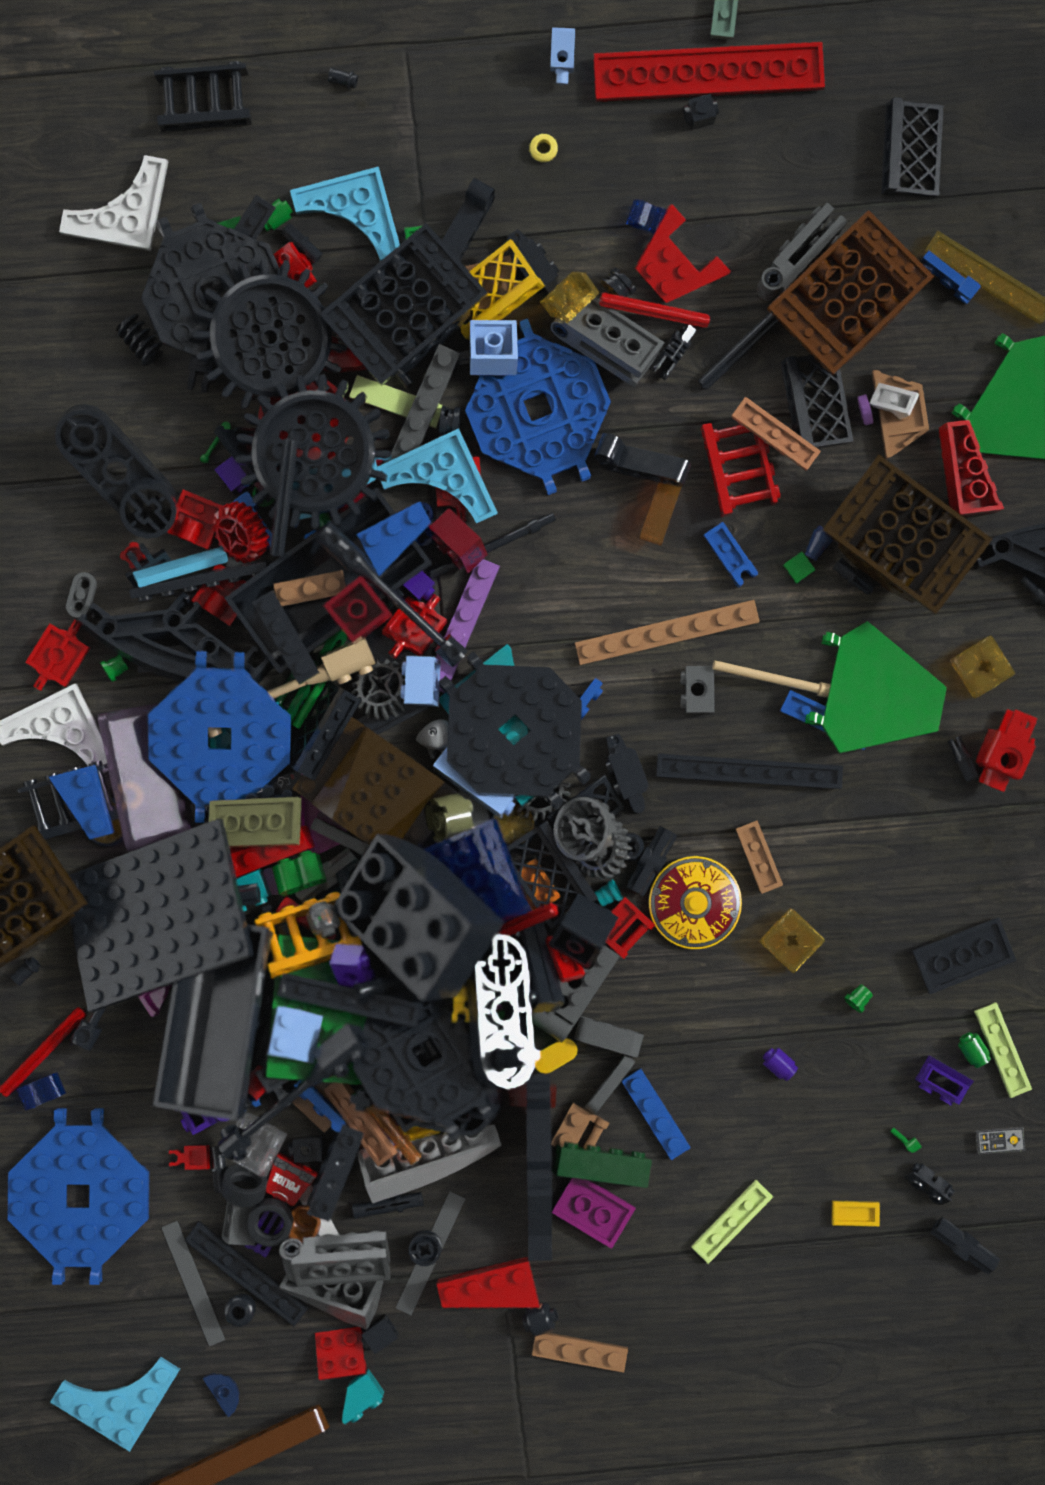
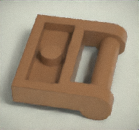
(575, 1125)

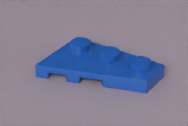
(393, 535)
(85, 799)

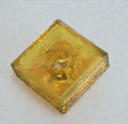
(997, 667)
(807, 940)

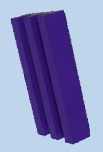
(257, 1248)

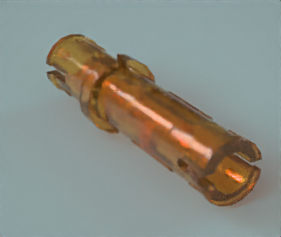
(396, 1135)

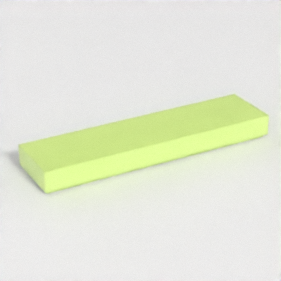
(388, 398)
(1002, 1050)
(731, 1221)

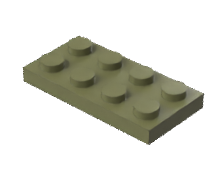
(259, 821)

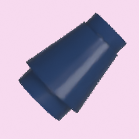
(818, 543)

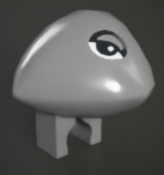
(434, 736)

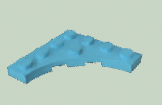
(357, 199)
(445, 465)
(119, 1411)

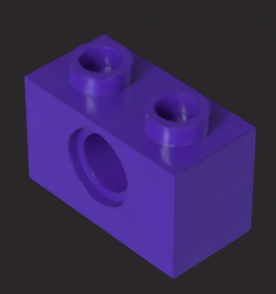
(351, 965)

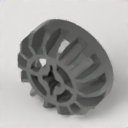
(572, 826)

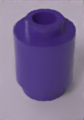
(779, 1063)

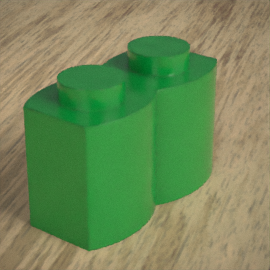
(299, 874)

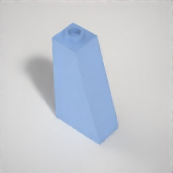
(496, 804)

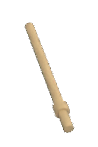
(821, 689)

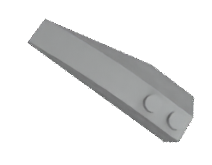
(438, 1160)

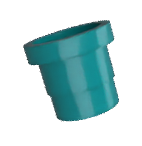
(609, 893)

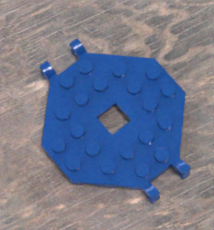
(553, 441)
(219, 700)
(116, 1196)

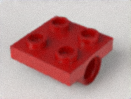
(297, 261)
(195, 519)
(214, 601)

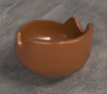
(304, 1224)

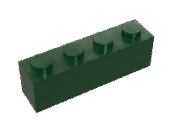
(602, 1165)

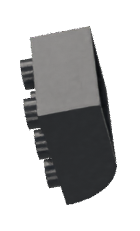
(417, 917)

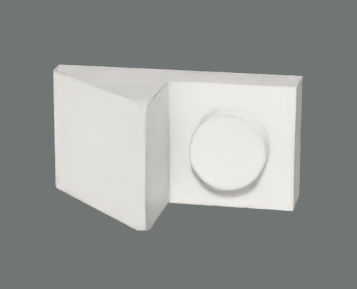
(894, 400)

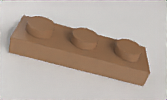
(310, 588)
(759, 857)

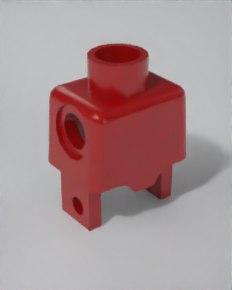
(1009, 739)

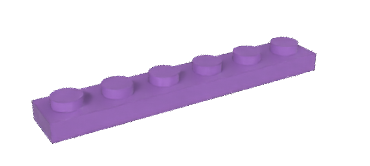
(469, 609)

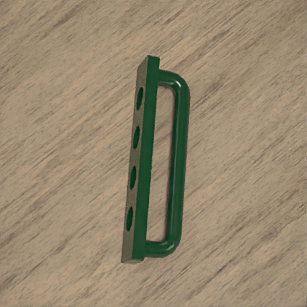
(302, 694)

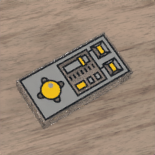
(1000, 1140)

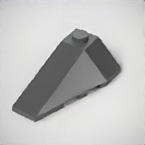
(349, 1302)

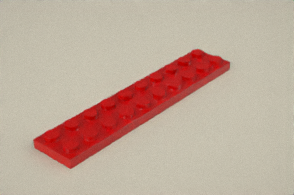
(709, 71)

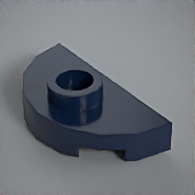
(224, 1391)

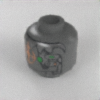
(323, 919)

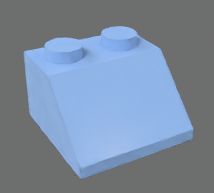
(493, 347)
(421, 681)
(294, 1035)

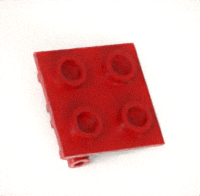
(340, 1353)

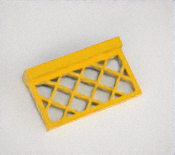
(514, 296)

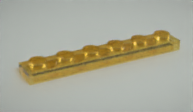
(989, 277)

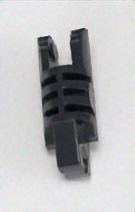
(674, 350)

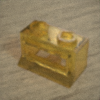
(572, 293)

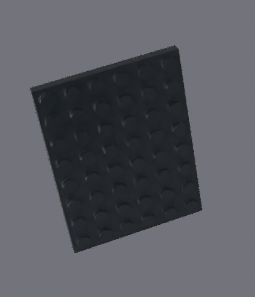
(158, 916)

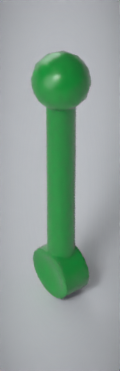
(205, 457)

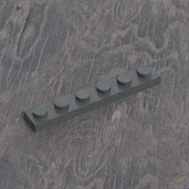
(426, 401)

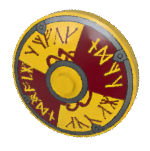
(695, 902)

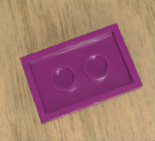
(593, 1210)

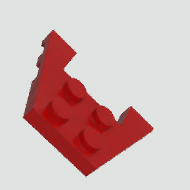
(668, 268)

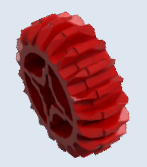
(240, 532)

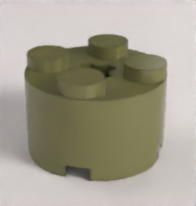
(448, 816)

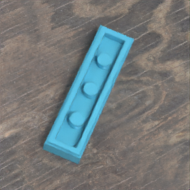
(180, 566)

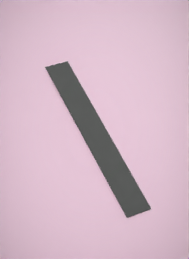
(421, 1273)
(193, 1283)

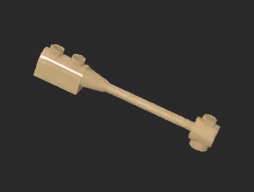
(336, 665)

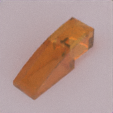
(660, 513)

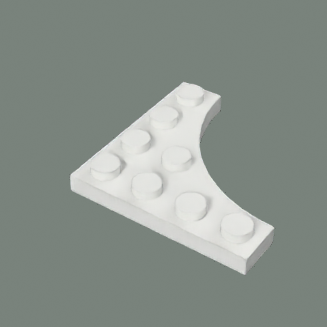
(128, 218)
(60, 719)

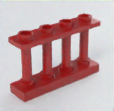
(723, 480)

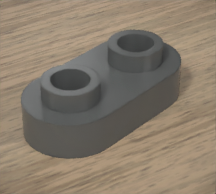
(80, 595)

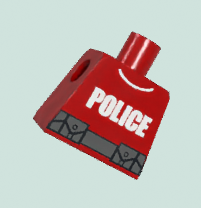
(289, 1179)

